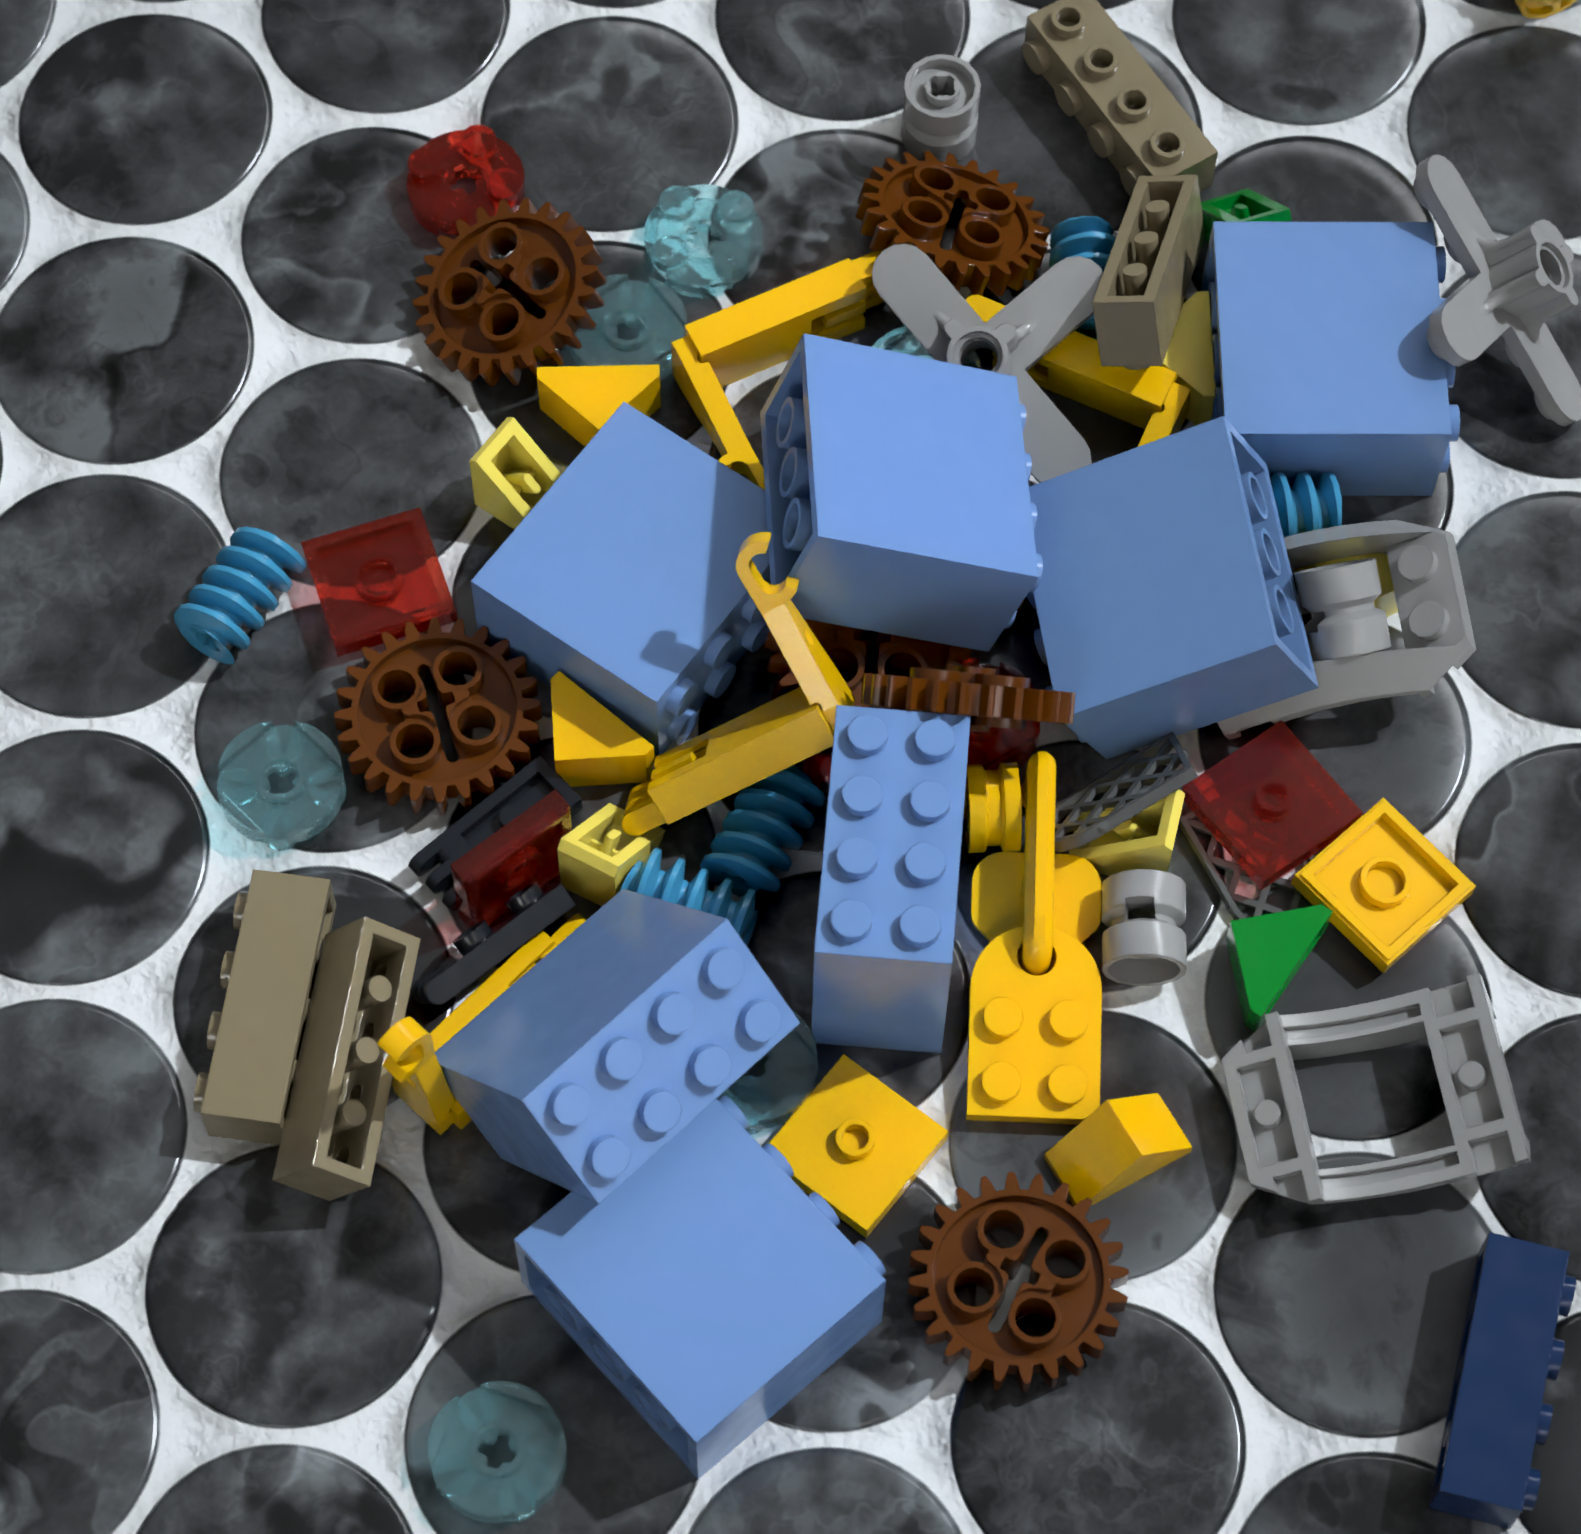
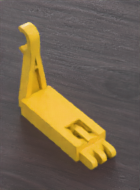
(761, 335)
(1074, 370)
(761, 739)
(412, 1049)

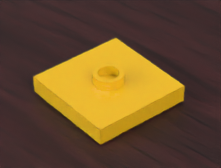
(1383, 884)
(857, 1144)

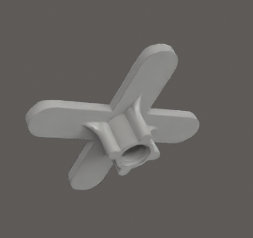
(1508, 293)
(1016, 334)

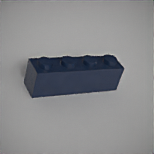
(1501, 1381)

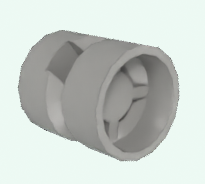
(940, 107)
(1343, 609)
(1143, 927)

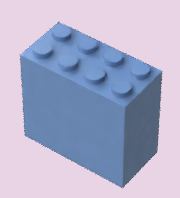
(1331, 350)
(899, 493)
(632, 577)
(1167, 590)
(889, 879)
(614, 1042)
(705, 1285)

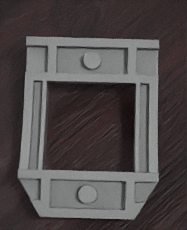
(1429, 609)
(1468, 1069)

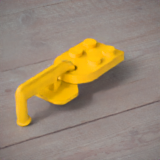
(1035, 981)

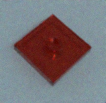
(378, 580)
(1271, 804)
(511, 860)

